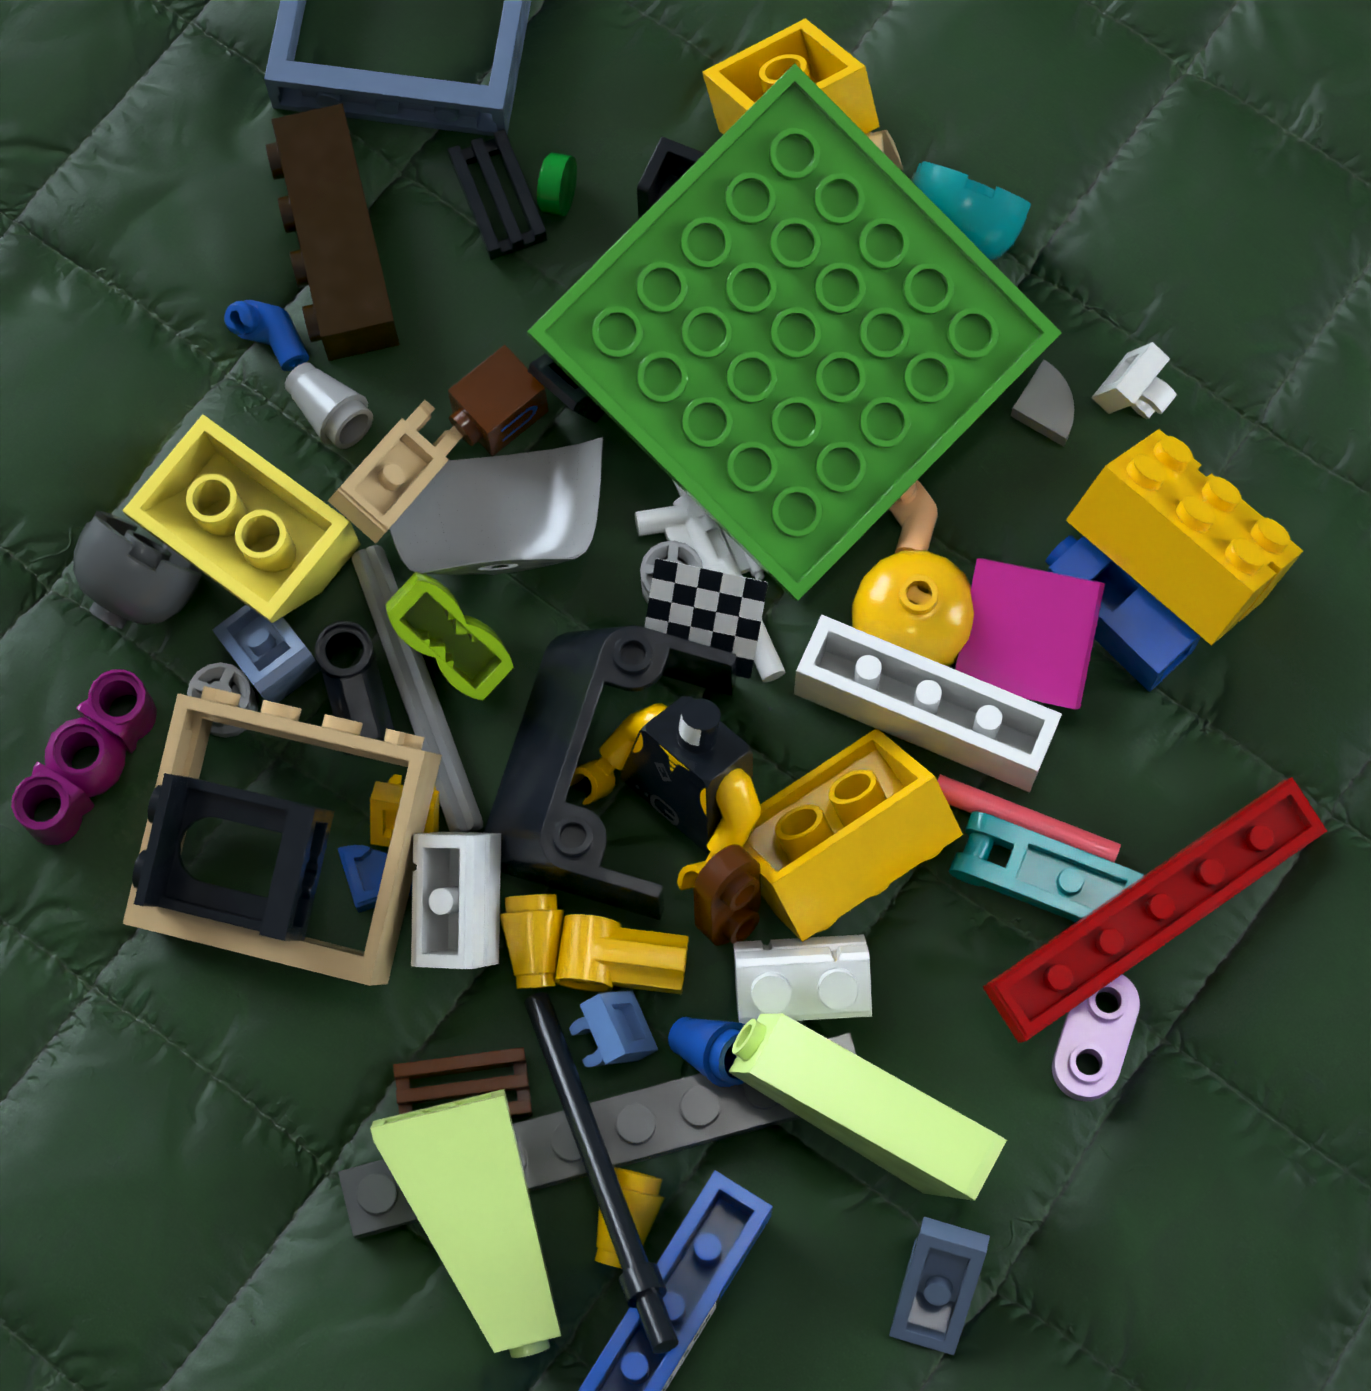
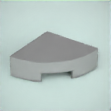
(1047, 404)

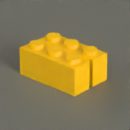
(1184, 535)

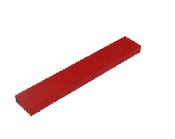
(1154, 910)

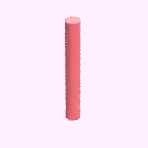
(973, 799)

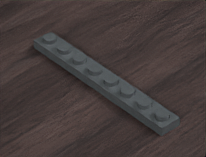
(632, 1127)

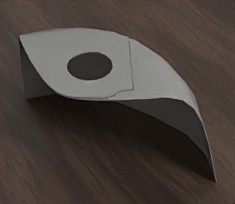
(503, 512)

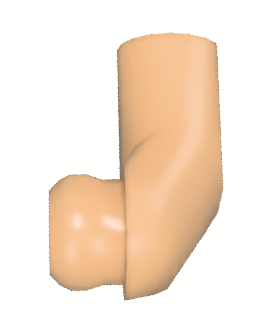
(917, 517)

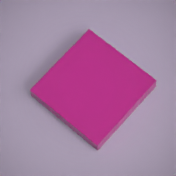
(1031, 632)

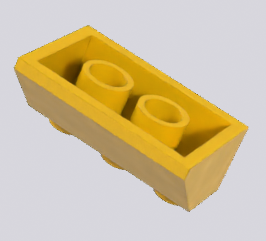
(847, 832)

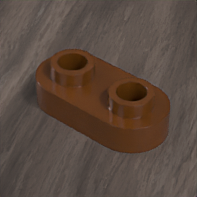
(728, 896)

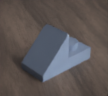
(267, 653)
(939, 1285)

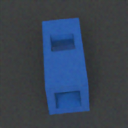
(1130, 620)

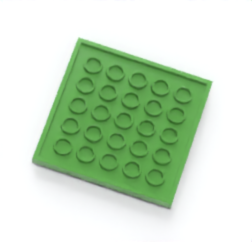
(794, 332)

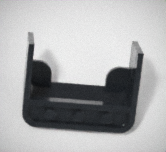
(539, 831)

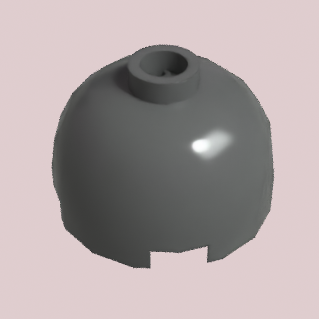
(130, 573)

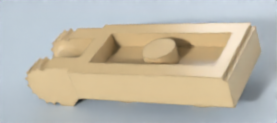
(393, 474)

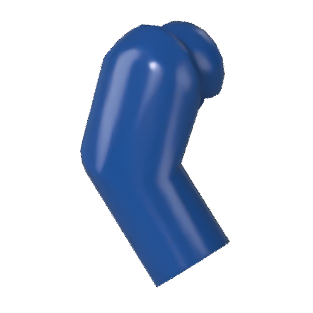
(268, 326)

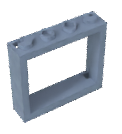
(397, 96)

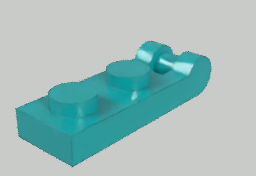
(1038, 869)

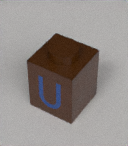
(496, 401)

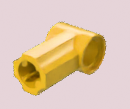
(602, 954)

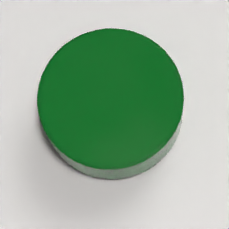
(557, 184)

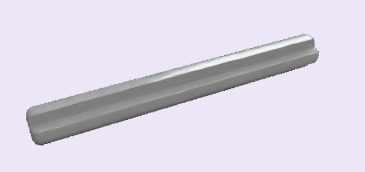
(418, 694)

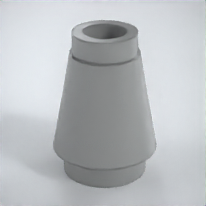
(329, 406)

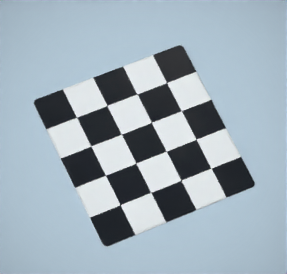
(708, 609)

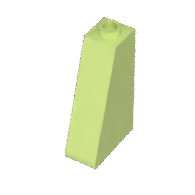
(866, 1107)
(474, 1204)

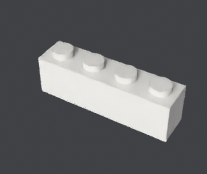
(925, 703)

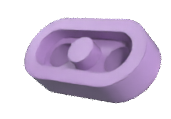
(1098, 1034)

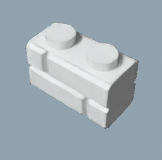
(456, 900)
(803, 979)

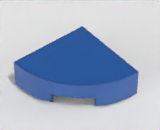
(364, 873)

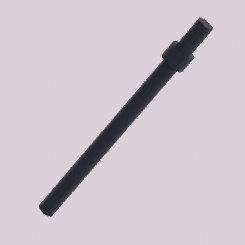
(640, 1278)

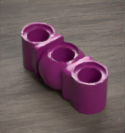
(93, 728)

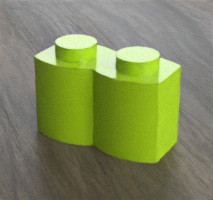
(463, 646)

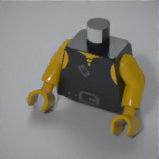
(686, 770)

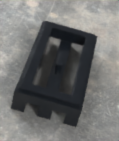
(481, 153)

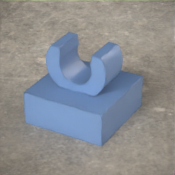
(616, 1028)

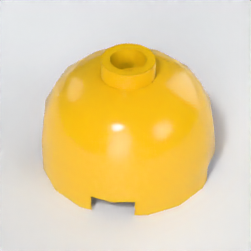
(916, 604)

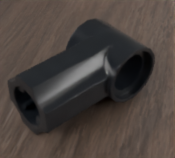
(358, 690)

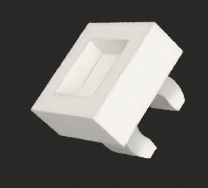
(1136, 383)

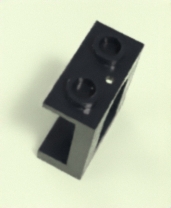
(167, 884)

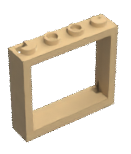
(185, 756)

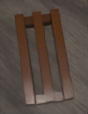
(513, 1057)

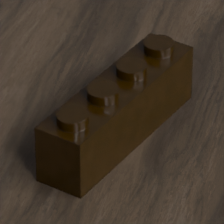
(333, 231)

